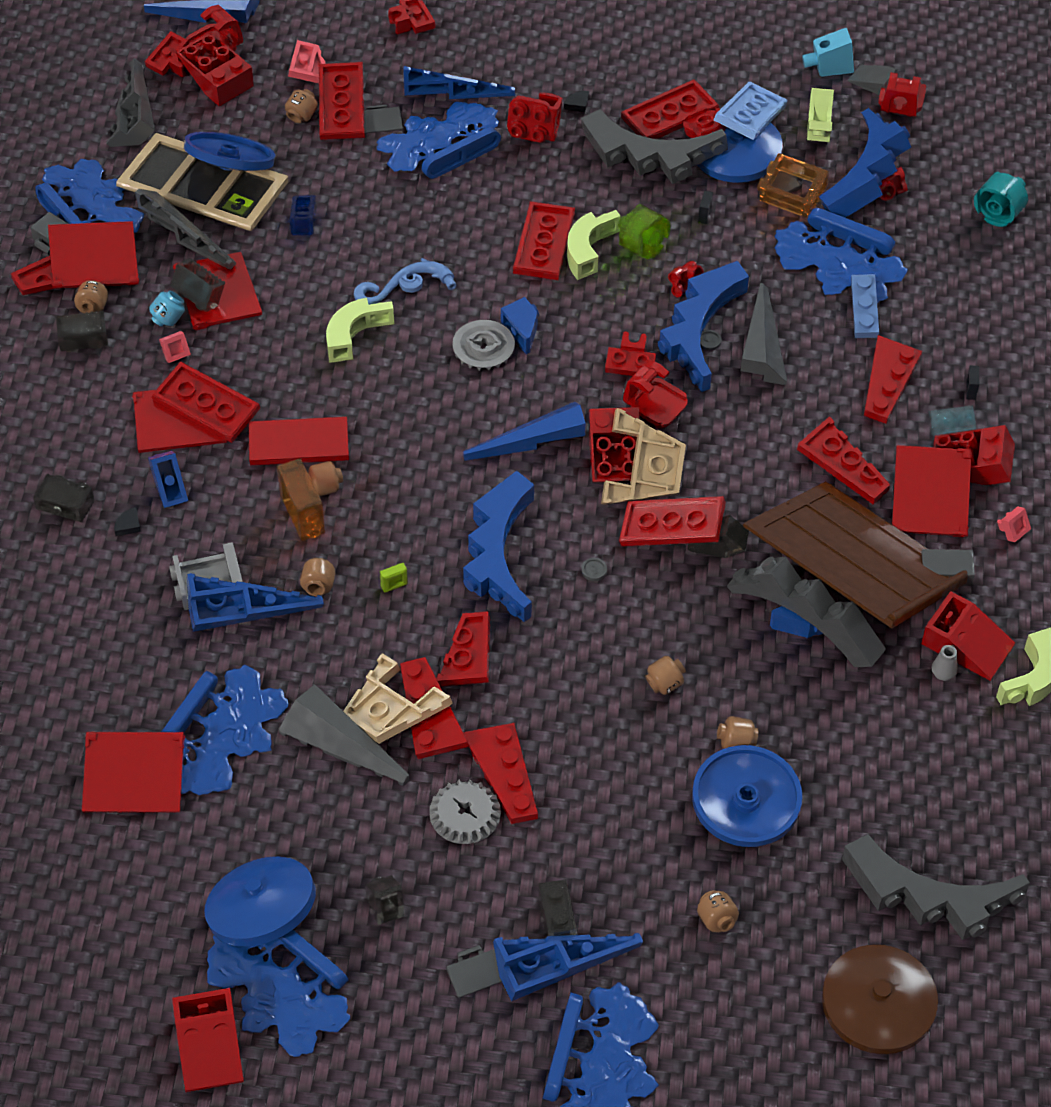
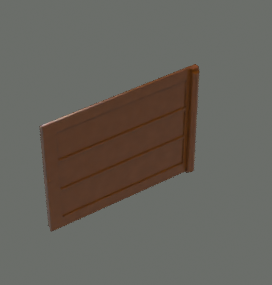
(854, 553)

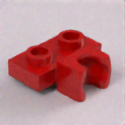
(411, 14)
(165, 56)
(629, 357)

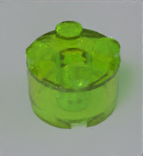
(643, 231)

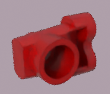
(893, 184)
(680, 276)

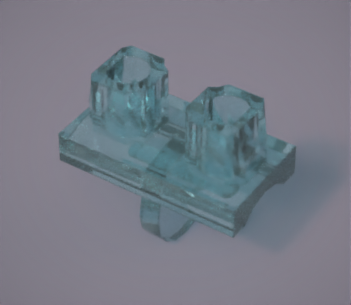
(952, 420)

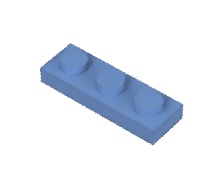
(864, 306)

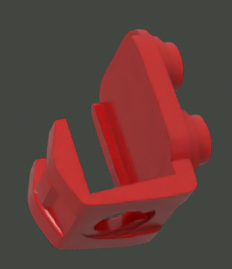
(230, 36)
(902, 95)
(535, 118)
(656, 398)

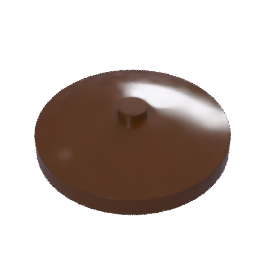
(879, 999)

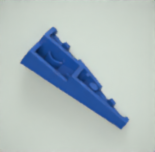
(192, 9)
(428, 82)
(556, 425)
(225, 603)
(537, 963)

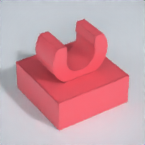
(174, 346)
(1015, 524)

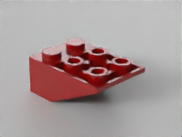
(216, 68)
(610, 451)
(991, 452)
(977, 639)
(207, 1039)

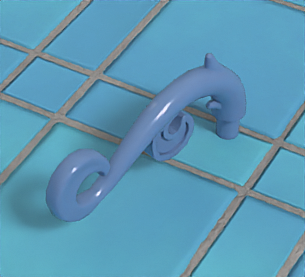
(413, 285)

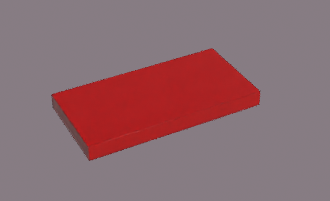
(341, 101)
(668, 110)
(544, 240)
(206, 402)
(298, 438)
(672, 521)

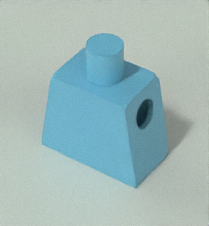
(831, 54)

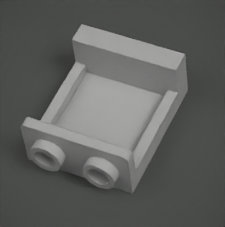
(219, 566)

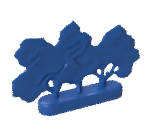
(430, 134)
(87, 192)
(841, 262)
(228, 730)
(278, 993)
(609, 1069)

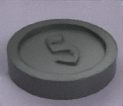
(710, 340)
(594, 569)

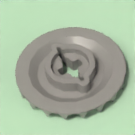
(469, 339)
(465, 827)

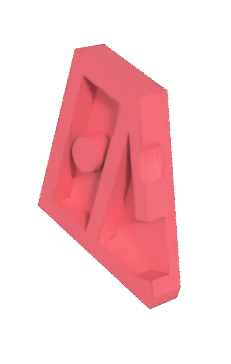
(306, 62)

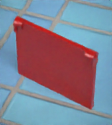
(93, 252)
(237, 299)
(164, 429)
(932, 490)
(133, 772)

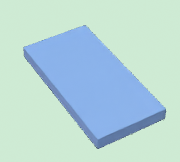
(750, 110)

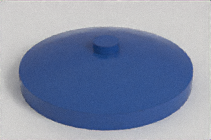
(229, 151)
(745, 157)
(747, 796)
(260, 901)

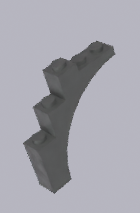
(647, 154)
(809, 599)
(927, 899)

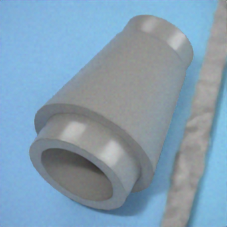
(945, 664)

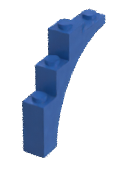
(874, 165)
(704, 298)
(495, 516)

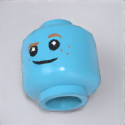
(167, 308)

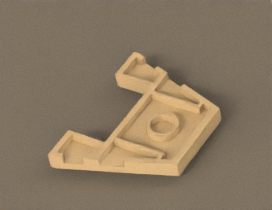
(655, 463)
(386, 713)

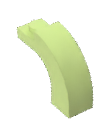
(820, 115)
(586, 231)
(351, 320)
(1037, 683)

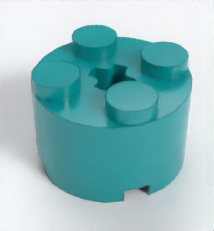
(1001, 199)

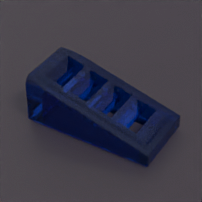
(303, 216)

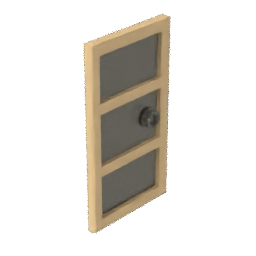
(201, 186)

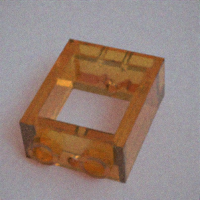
(787, 200)
(301, 499)

